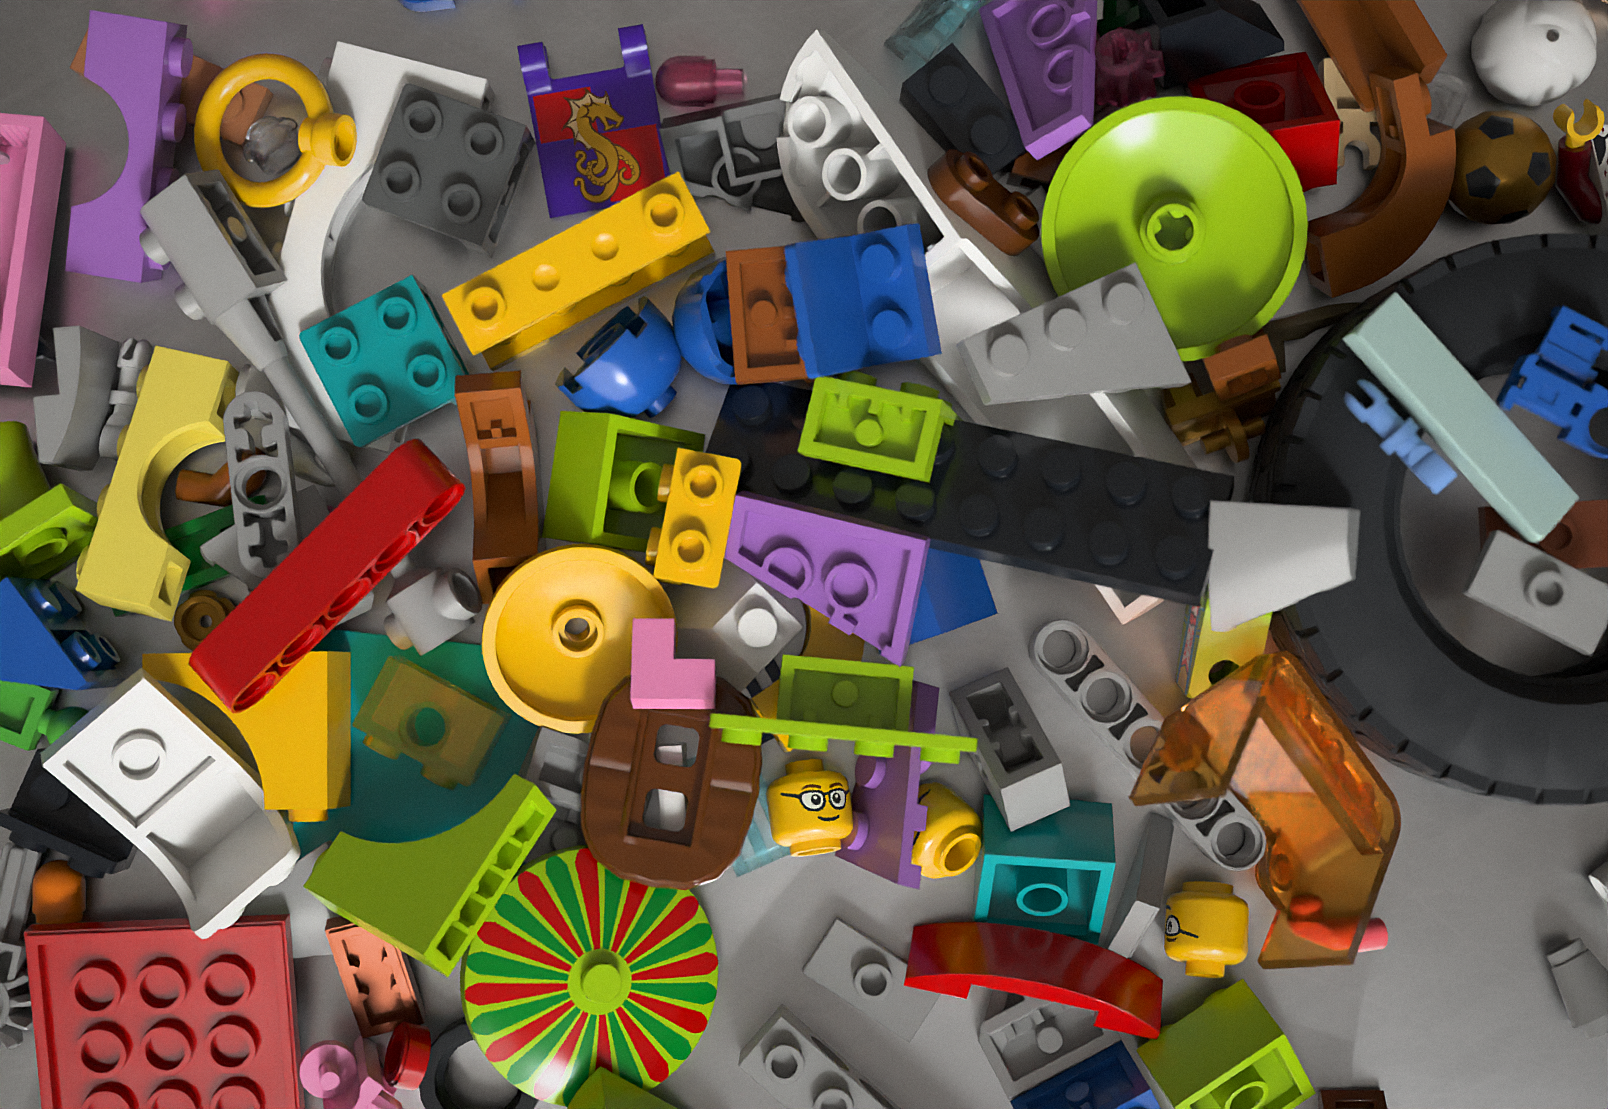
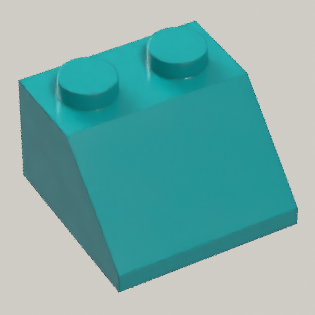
(1047, 872)

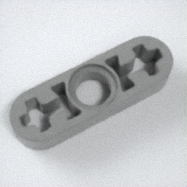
(240, 441)

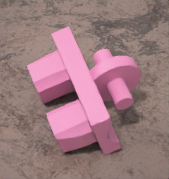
(346, 1076)

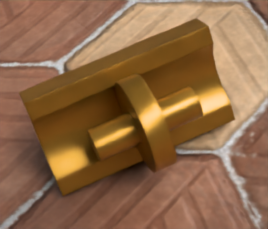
(1218, 423)

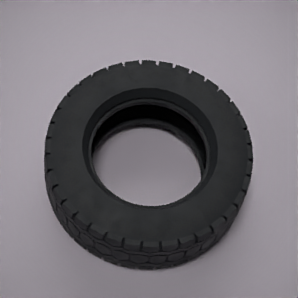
(1373, 641)

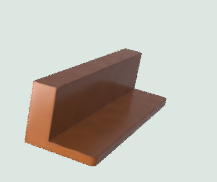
(1374, 35)

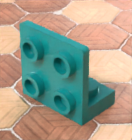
(385, 360)

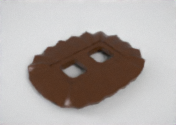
(624, 768)

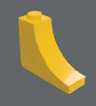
(294, 731)

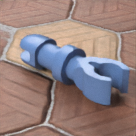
(1401, 438)

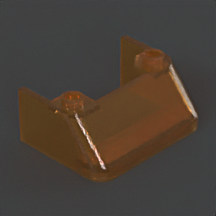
(1308, 787)

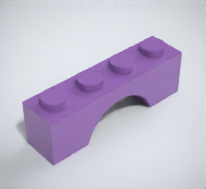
(142, 70)

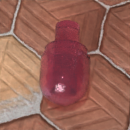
(696, 81)

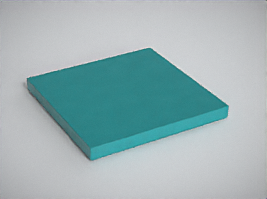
(390, 795)

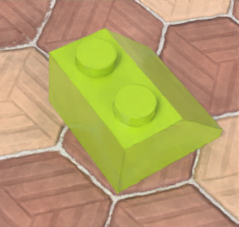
(610, 478)
(1227, 1057)

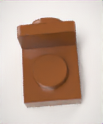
(1242, 365)

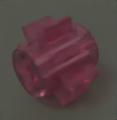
(1126, 67)

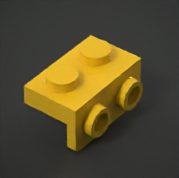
(696, 518)

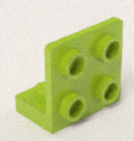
(875, 426)

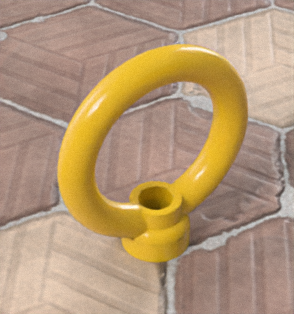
(322, 136)

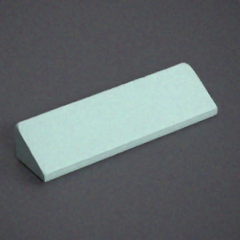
(1462, 419)

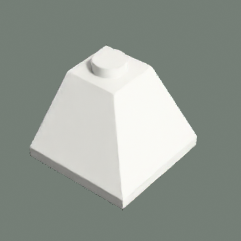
(732, 624)

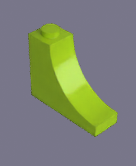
(438, 889)

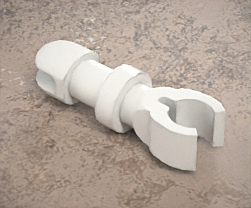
(131, 360)

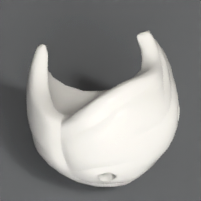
(1521, 62)

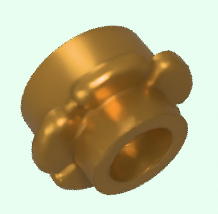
(189, 615)

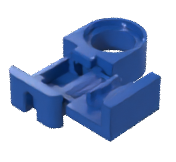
(1556, 382)

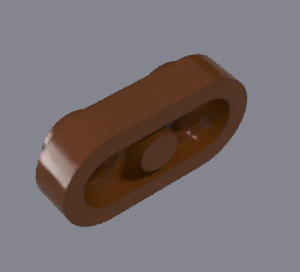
(981, 201)

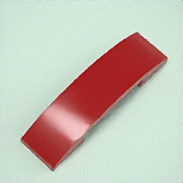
(1039, 966)

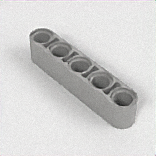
(1118, 725)

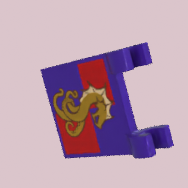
(595, 129)

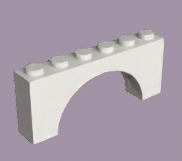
(367, 89)

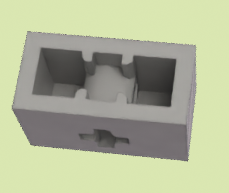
(1011, 749)

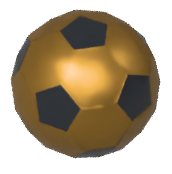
(1501, 167)

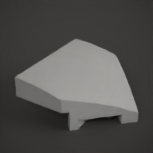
(1037, 1039)

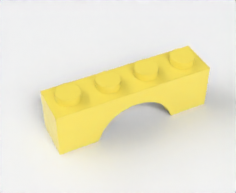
(175, 414)

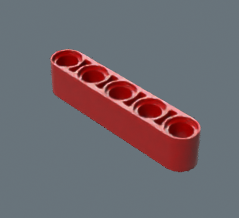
(326, 575)

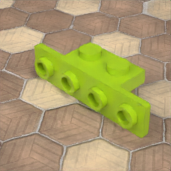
(843, 702)

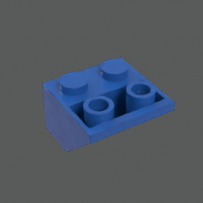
(48, 642)

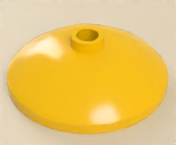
(560, 675)

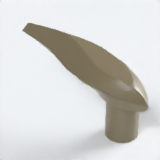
(1301, 325)

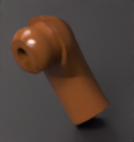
(214, 488)

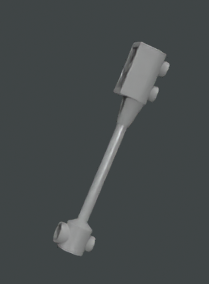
(226, 279)

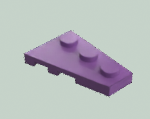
(1045, 66)
(836, 563)
(888, 802)

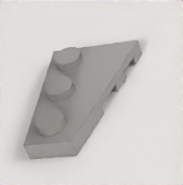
(1077, 344)

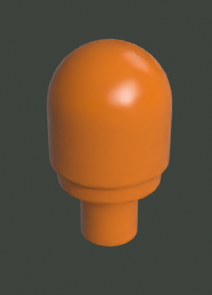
(58, 893)

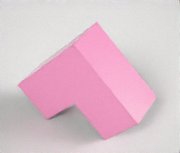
(660, 678)

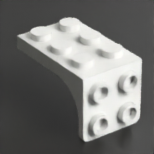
(177, 799)

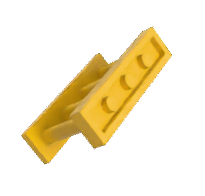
(581, 273)

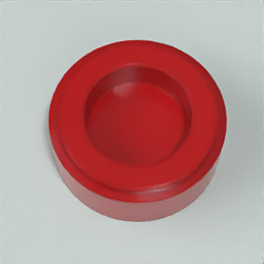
(407, 1056)

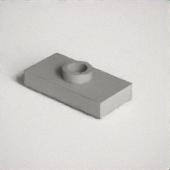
(1539, 592)
(869, 979)

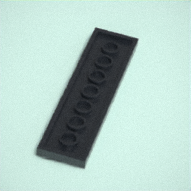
(997, 497)

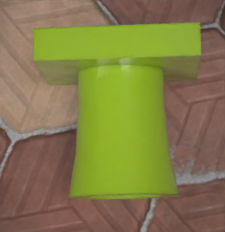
(38, 525)

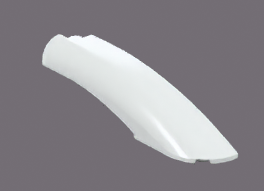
(863, 168)

